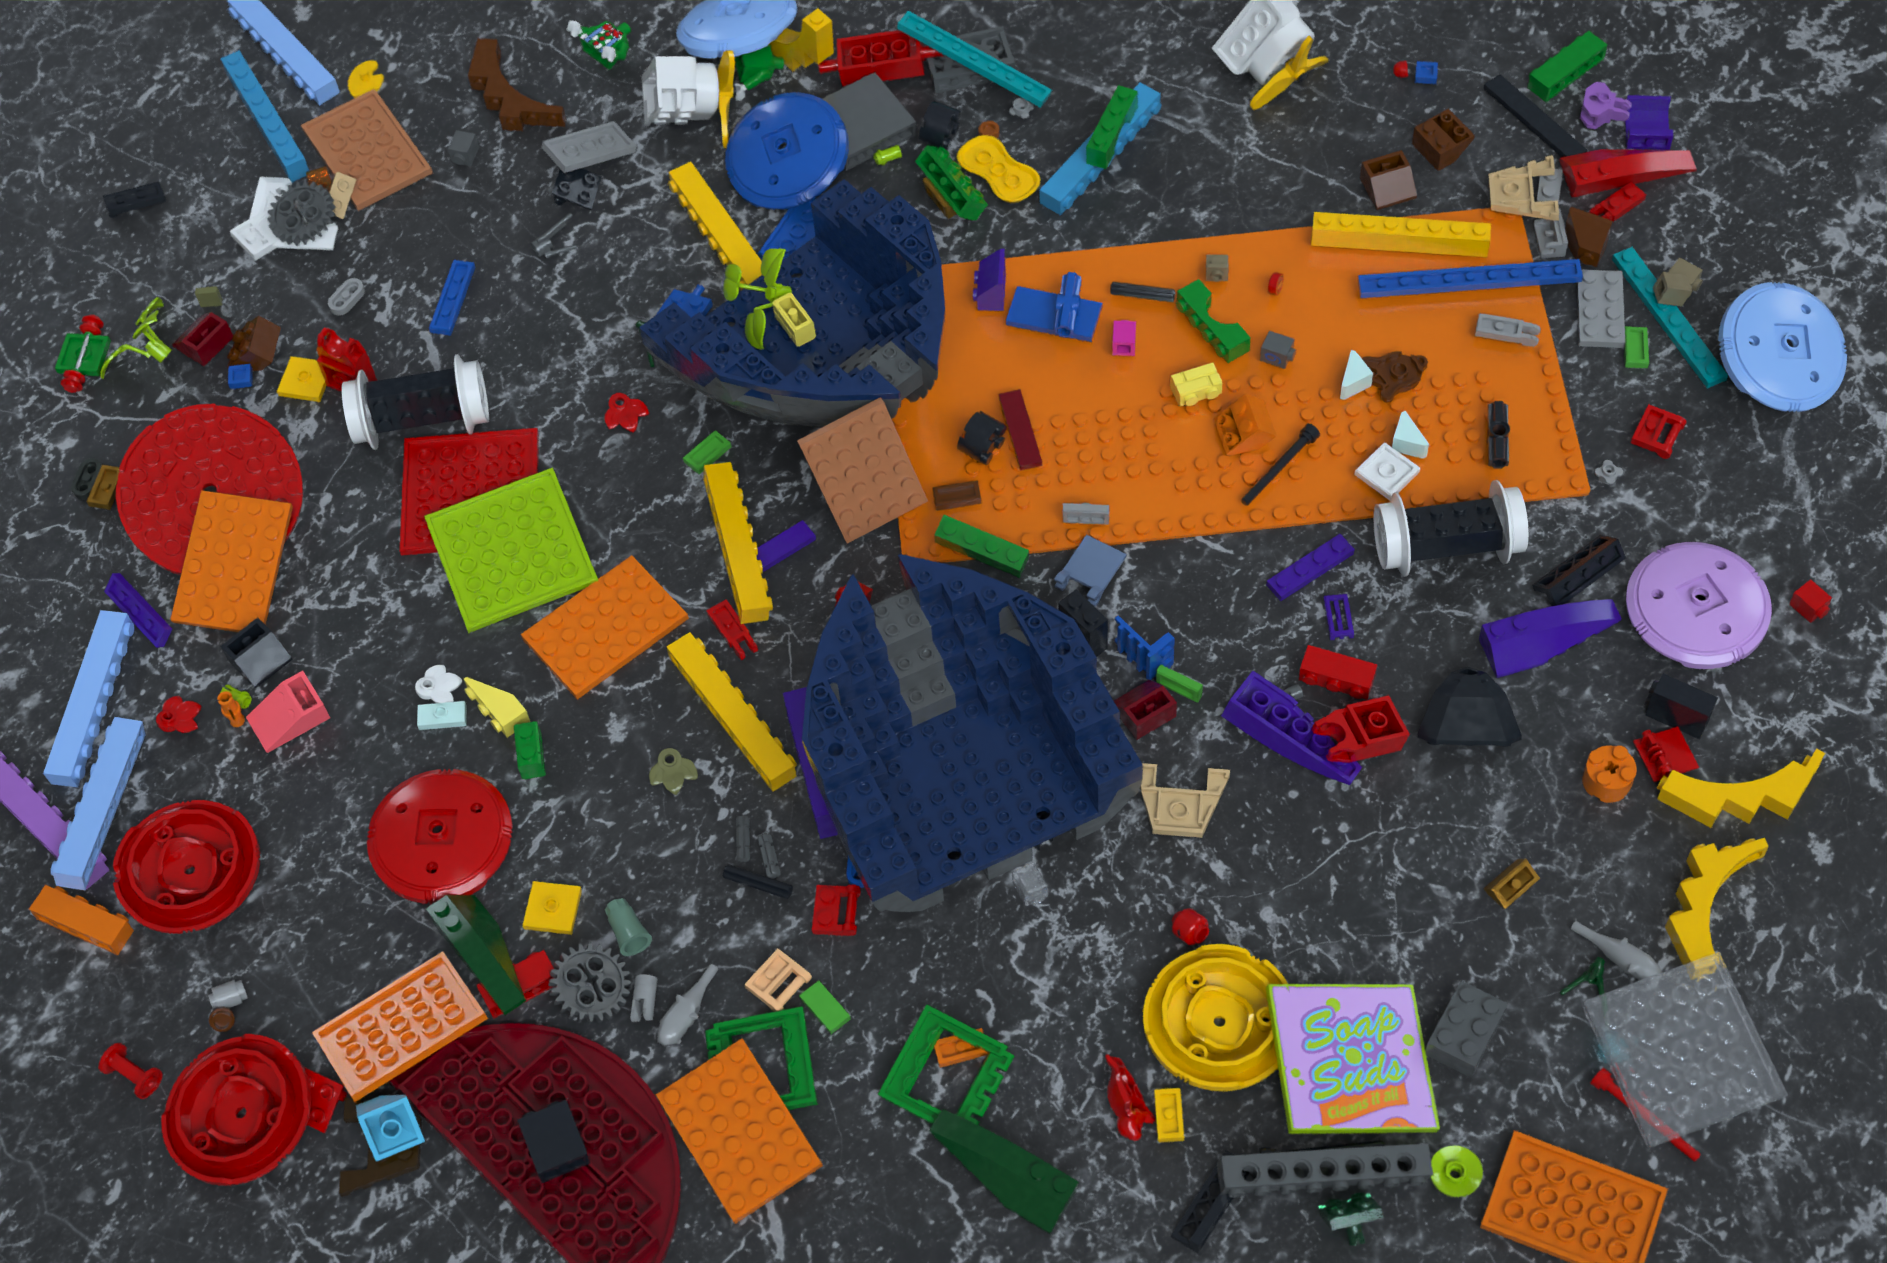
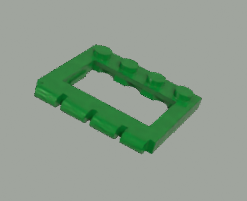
(795, 1046)
(917, 1051)

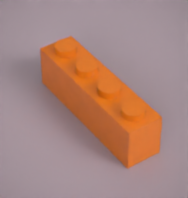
(81, 919)

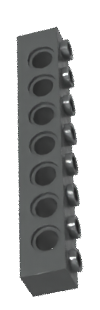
(1413, 1155)

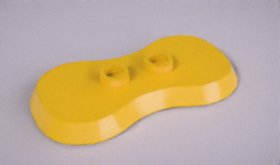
(1006, 176)

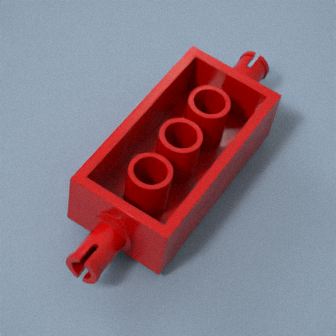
(887, 54)

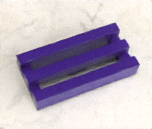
(1340, 633)

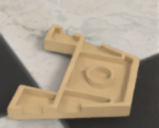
(1513, 190)
(1181, 810)

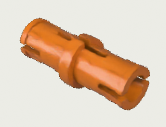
(231, 709)

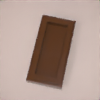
(957, 495)

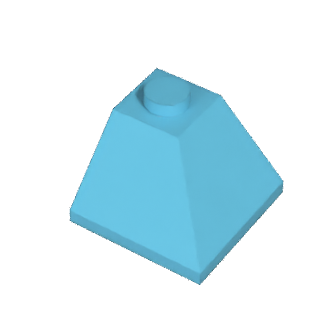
(389, 1125)

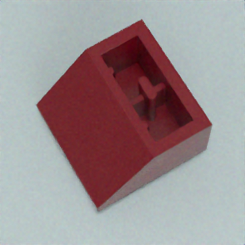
(204, 338)
(1146, 708)

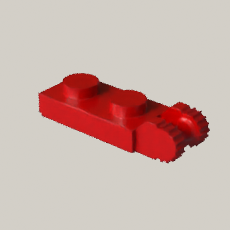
(1619, 202)
(730, 628)

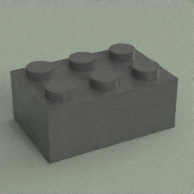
(1466, 1029)

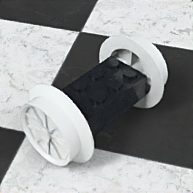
(415, 401)
(1451, 528)

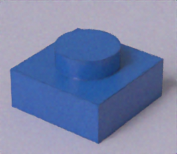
(1426, 72)
(240, 376)

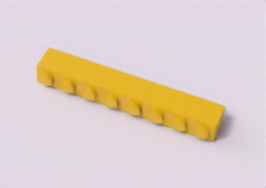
(714, 222)
(1401, 234)
(736, 543)
(732, 712)

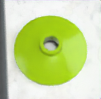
(1459, 1160)

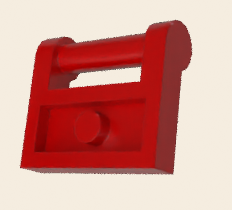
(1651, 428)
(828, 910)

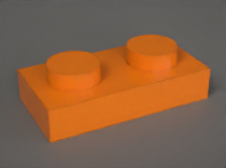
(954, 1050)

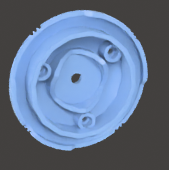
(734, 26)
(1762, 362)

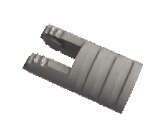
(643, 997)

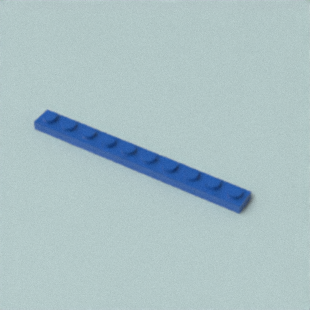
(1470, 278)

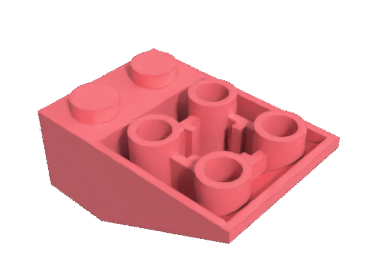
(287, 712)

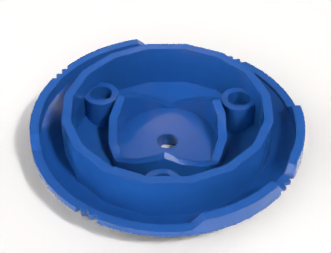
(801, 170)

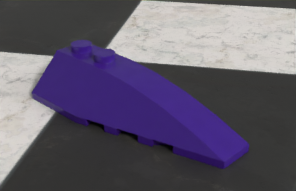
(1540, 634)
(1282, 726)

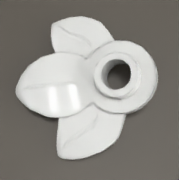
(439, 684)

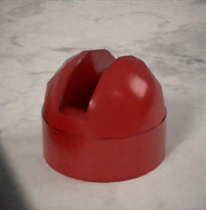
(1401, 69)

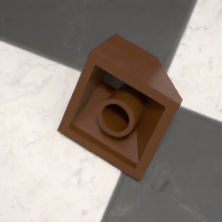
(1587, 235)

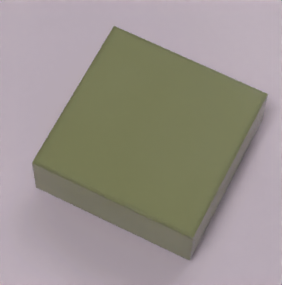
(208, 296)

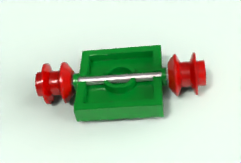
(82, 354)

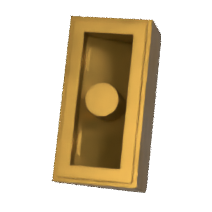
(938, 199)
(1512, 883)

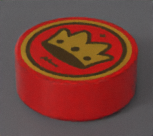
(1275, 283)

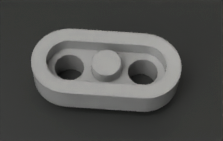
(343, 298)

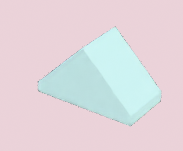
(1356, 377)
(1409, 439)

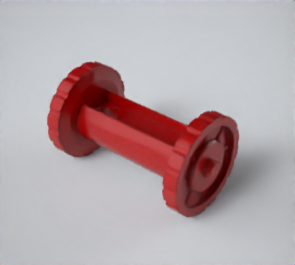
(145, 1081)

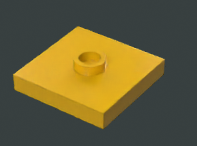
(302, 380)
(552, 907)

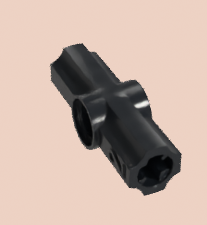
(1498, 444)

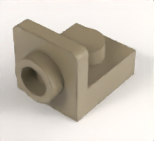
(1217, 268)

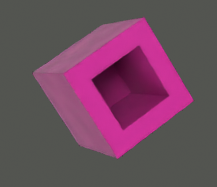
(1124, 338)

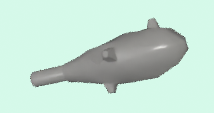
(1620, 952)
(684, 1011)

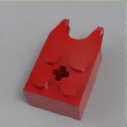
(341, 359)
(1363, 730)

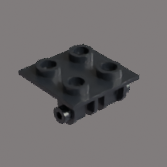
(576, 187)

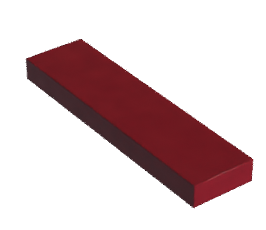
(1020, 429)

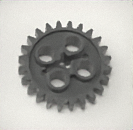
(315, 206)
(569, 993)

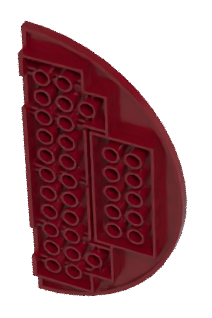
(603, 1212)

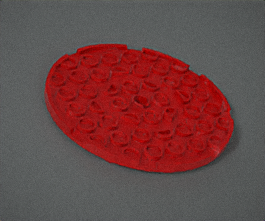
(195, 450)

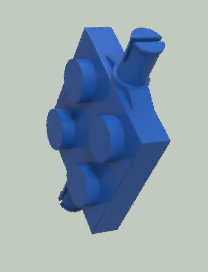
(689, 302)

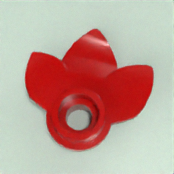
(626, 414)
(179, 715)

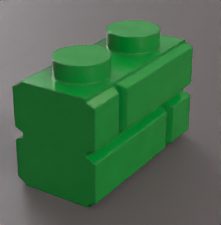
(529, 750)

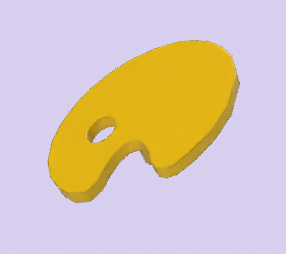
(363, 81)

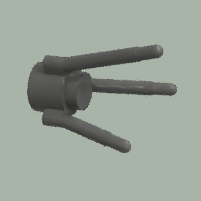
(543, 245)

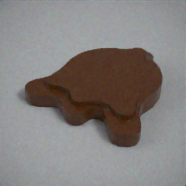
(1396, 373)

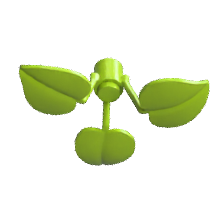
(770, 269)
(154, 347)

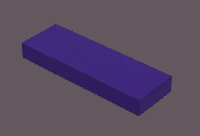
(785, 545)

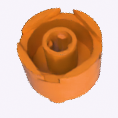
(1609, 773)

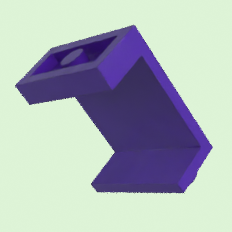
(1648, 123)

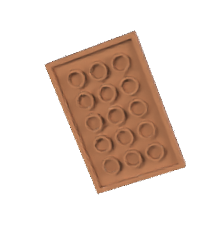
(369, 146)
(863, 470)

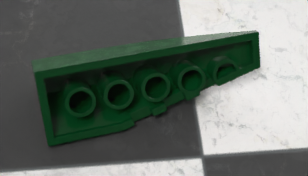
(480, 946)
(1011, 1173)

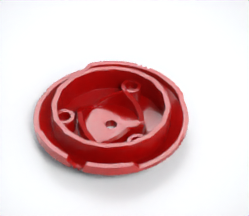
(170, 841)
(462, 853)
(207, 1105)

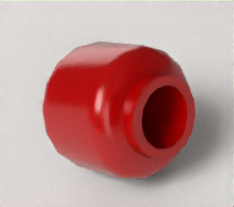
(1190, 926)

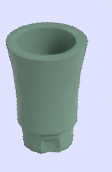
(628, 930)

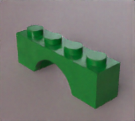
(1104, 139)
(1227, 339)

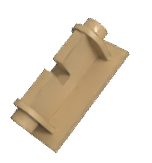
(341, 193)

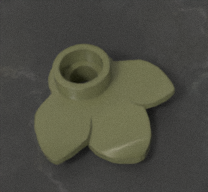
(673, 773)

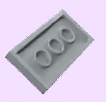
(589, 146)
(1601, 309)

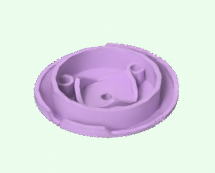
(1692, 630)

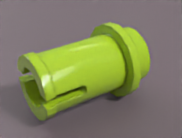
(887, 155)
(243, 698)

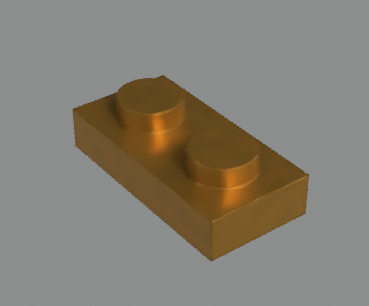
(104, 488)

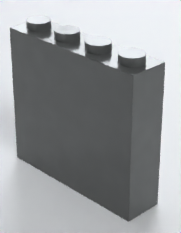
(871, 118)

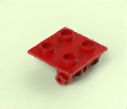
(1665, 753)
(324, 1098)

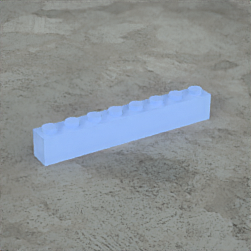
(284, 49)
(89, 699)
(98, 804)

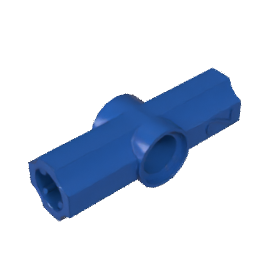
(1067, 304)

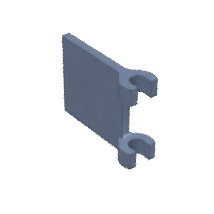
(1091, 566)

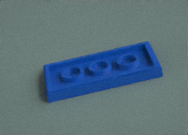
(792, 231)
(1037, 312)

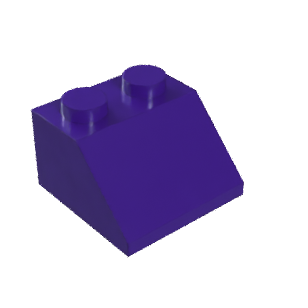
(991, 282)

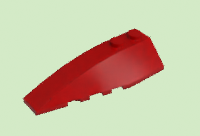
(1615, 168)

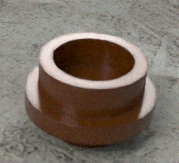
(221, 1019)

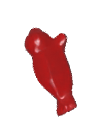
(1126, 1101)

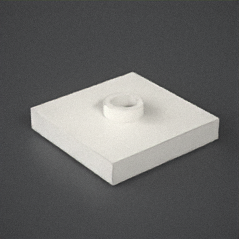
(1387, 471)

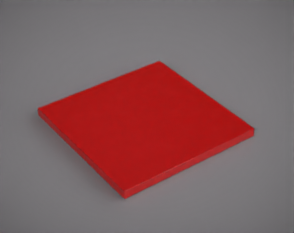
(455, 469)

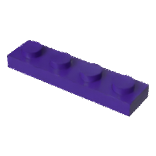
(1310, 567)
(138, 610)

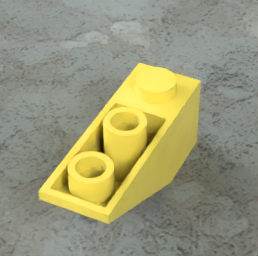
(498, 704)

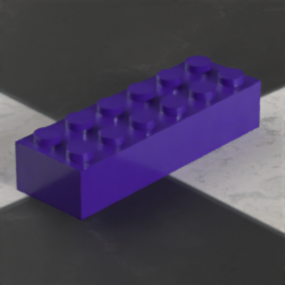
(795, 709)

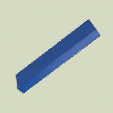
(452, 297)

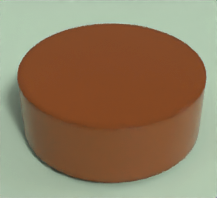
(989, 128)

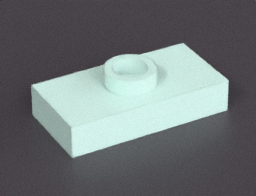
(442, 715)

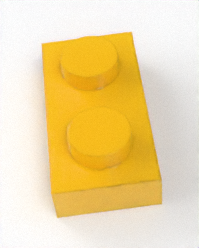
(1169, 1115)

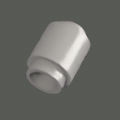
(228, 994)

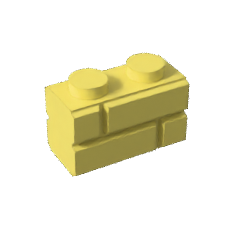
(794, 319)
(1196, 384)

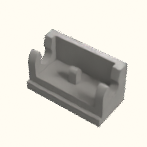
(1551, 237)

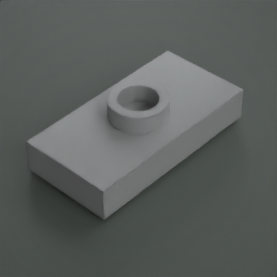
(1085, 513)

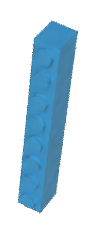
(265, 116)
(1076, 175)

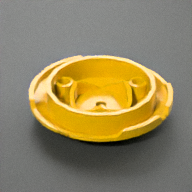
(1182, 1016)

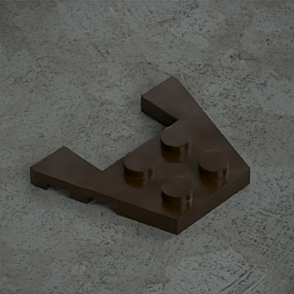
(376, 1171)

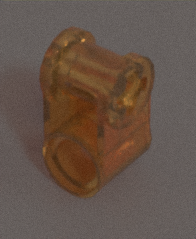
(320, 176)

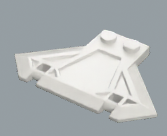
(255, 233)

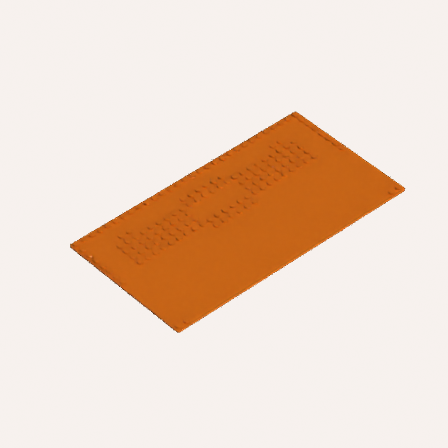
(1123, 442)

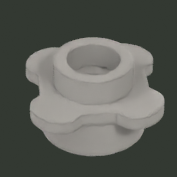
(1021, 108)
(1606, 477)

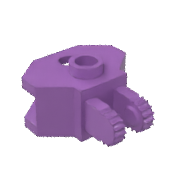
(1602, 106)

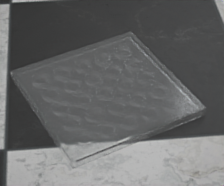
(1684, 1050)

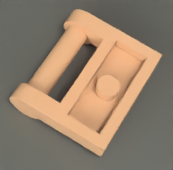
(772, 975)

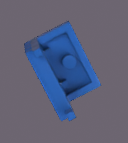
(1146, 656)

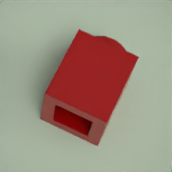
(1811, 601)

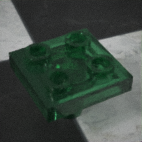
(1351, 1214)

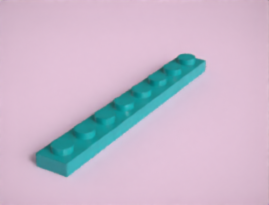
(974, 59)
(1670, 319)

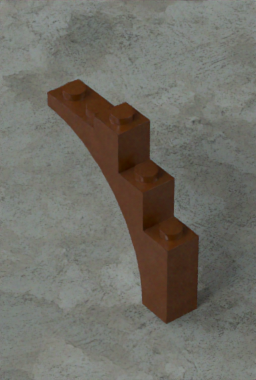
(514, 107)

